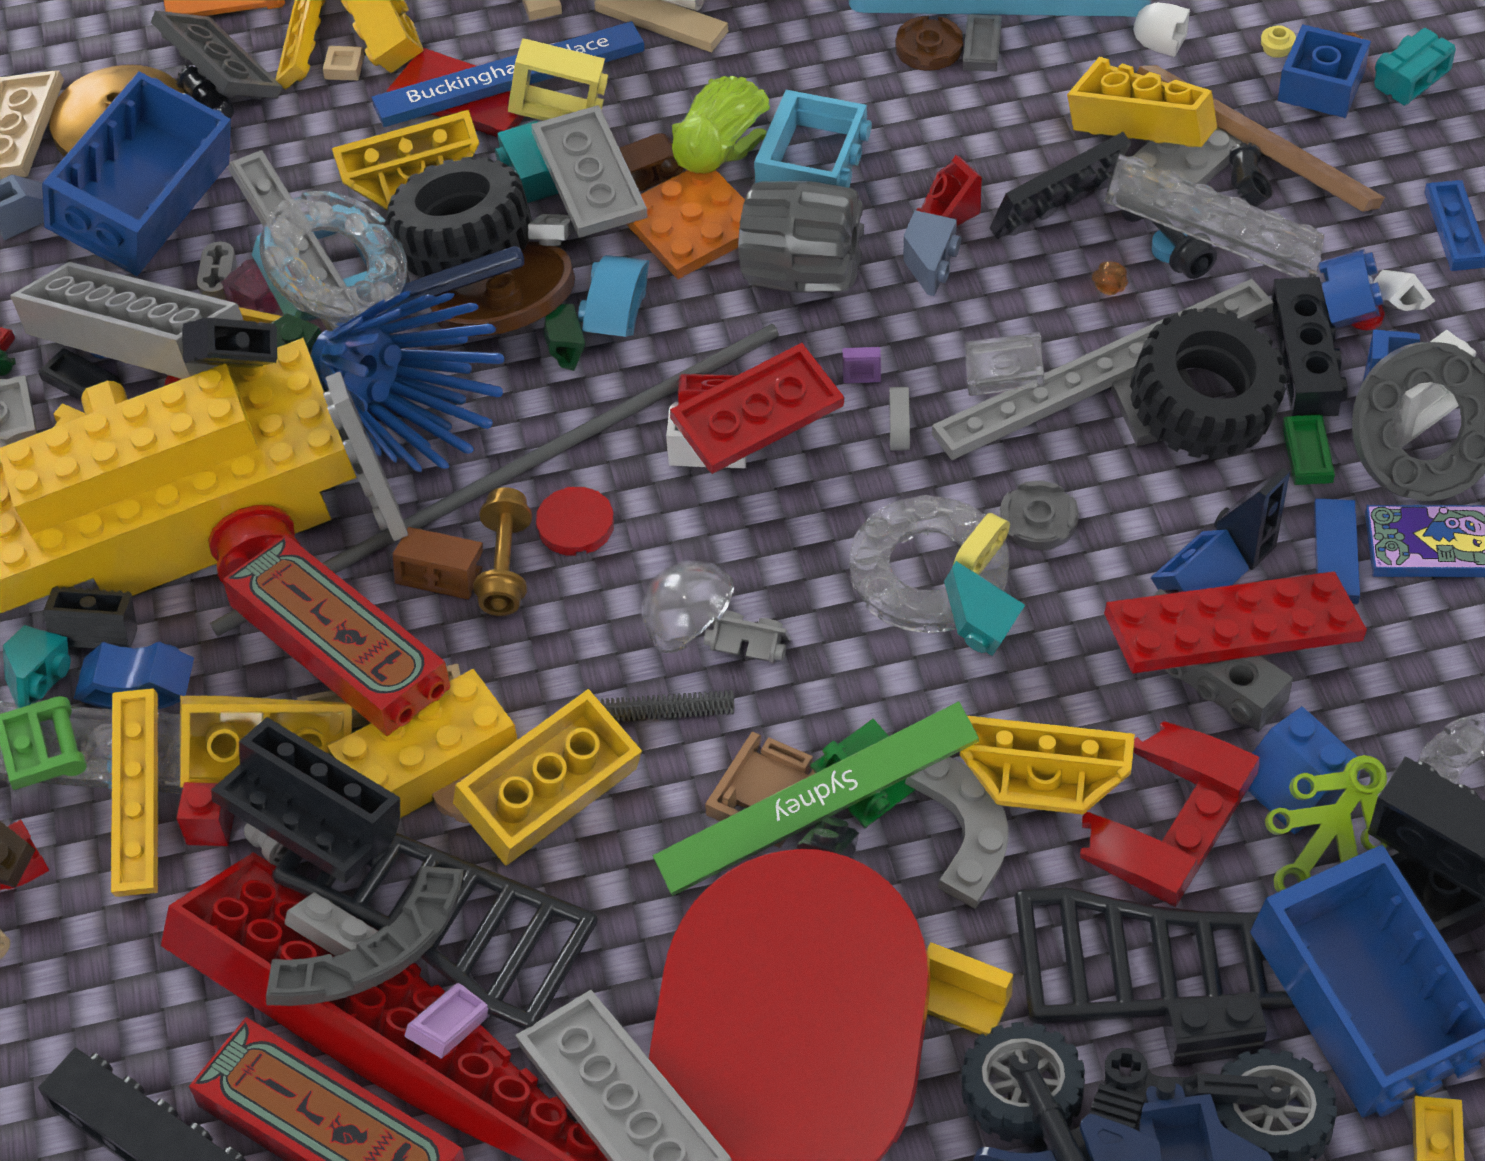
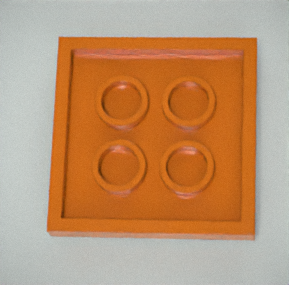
(690, 221)

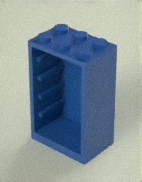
(136, 173)
(1373, 981)

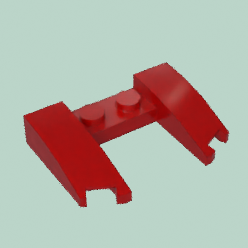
(1169, 865)

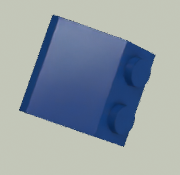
(1293, 748)

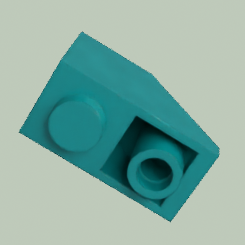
(34, 663)

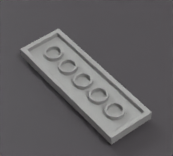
(614, 1087)

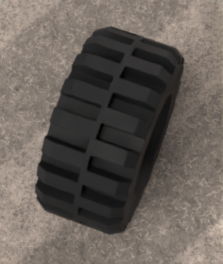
(458, 214)
(1221, 346)

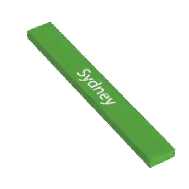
(815, 798)

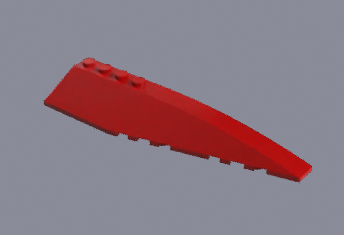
(238, 926)

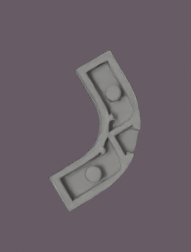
(982, 826)

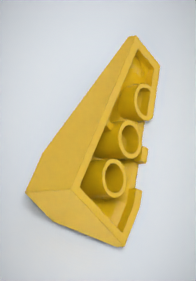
(217, 723)

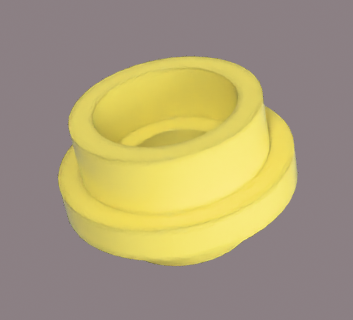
(1277, 41)

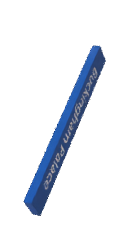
(494, 77)

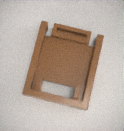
(757, 776)

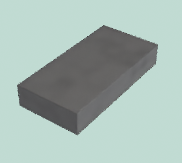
(982, 42)

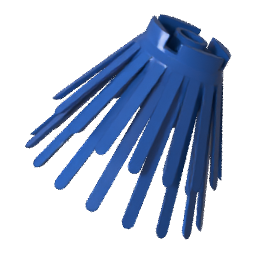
(381, 370)

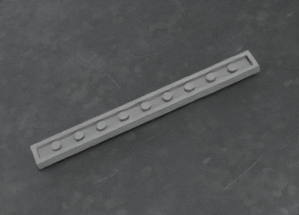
(1075, 380)

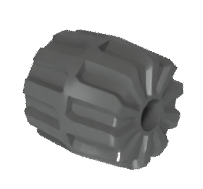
(800, 236)

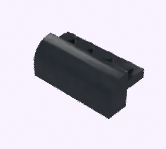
(309, 801)

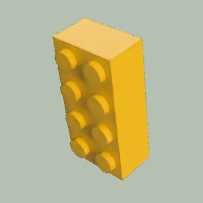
(435, 746)
(546, 777)

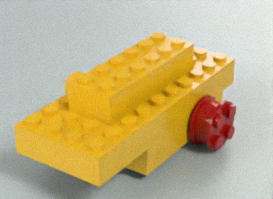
(169, 480)

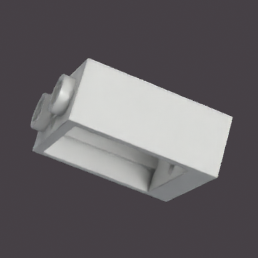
(1425, 402)

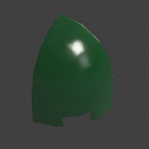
(564, 336)

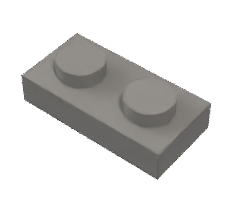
(550, 229)
(327, 925)

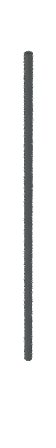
(530, 460)

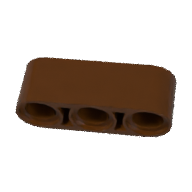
(651, 160)

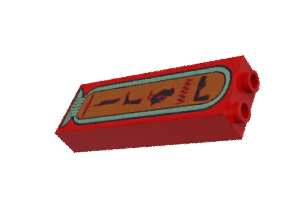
(337, 634)
(306, 1107)

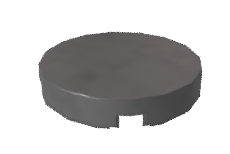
(1039, 515)

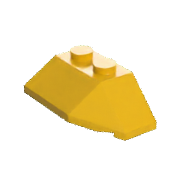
(387, 160)
(1047, 763)

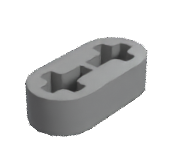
(210, 272)
(899, 419)

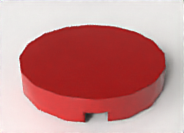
(575, 520)

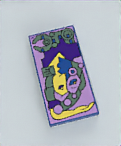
(1426, 540)

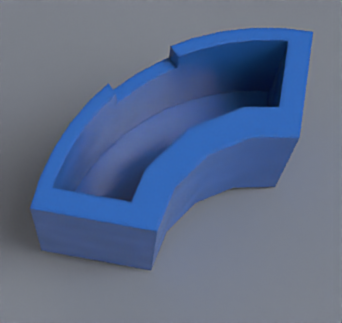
(1350, 288)
(129, 669)

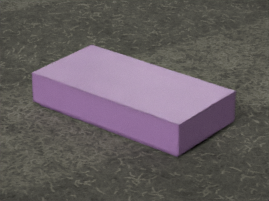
(447, 1020)

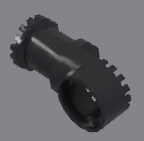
(203, 90)
(1248, 176)

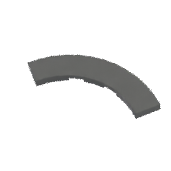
(376, 957)

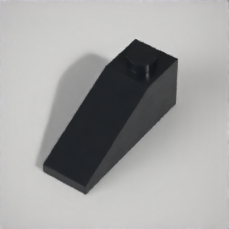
(1256, 518)

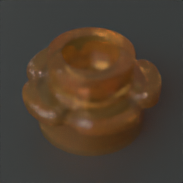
(1110, 278)

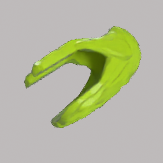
(716, 122)

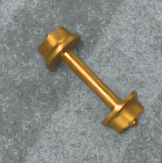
(501, 589)

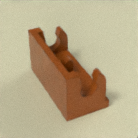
(437, 562)

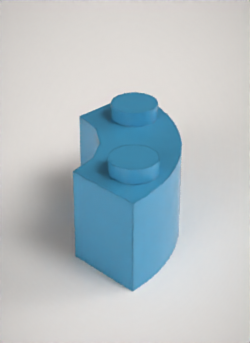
(614, 295)

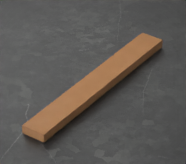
(1286, 152)

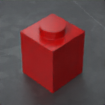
(201, 818)

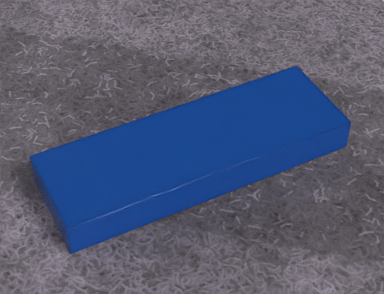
(1456, 225)
(1337, 542)

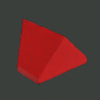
(954, 192)

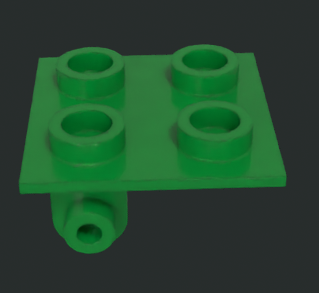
(875, 806)

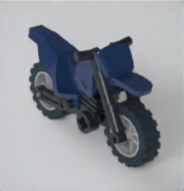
(1144, 1113)

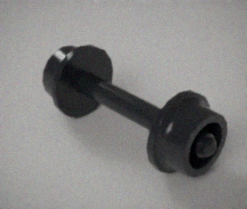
(1190, 254)

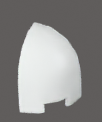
(1162, 27)
(1403, 291)

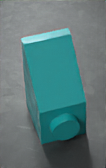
(980, 609)

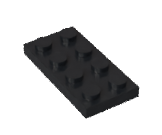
(1060, 185)

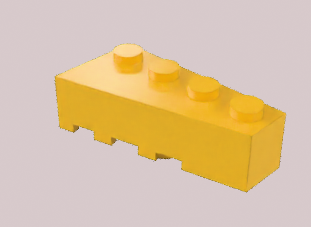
(386, 31)
(1141, 106)

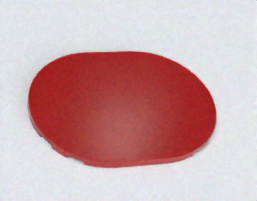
(796, 1009)

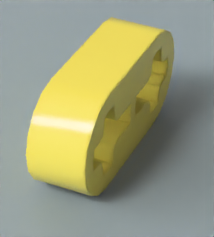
(983, 543)

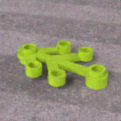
(1333, 818)

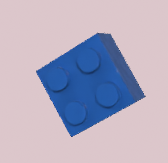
(1323, 71)

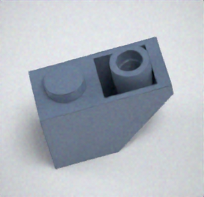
(20, 205)
(928, 248)

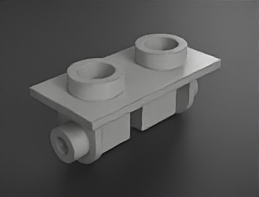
(763, 637)

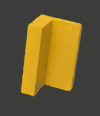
(967, 990)

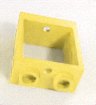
(559, 62)

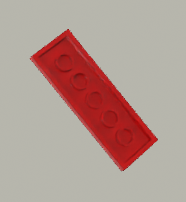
(1234, 622)

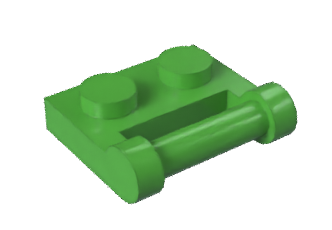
(25, 745)

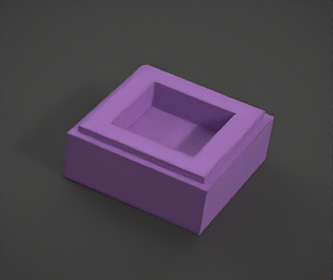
(861, 365)

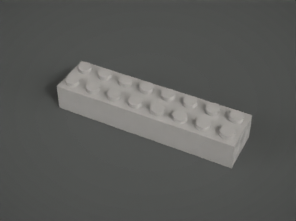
(117, 316)

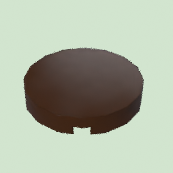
(929, 43)

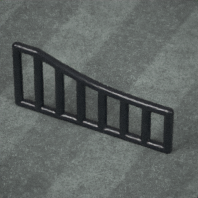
(472, 875)
(1159, 917)

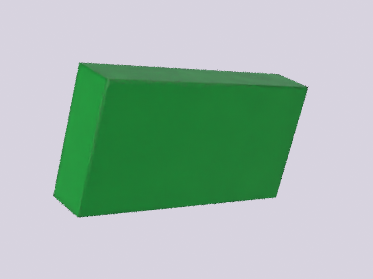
(1308, 449)

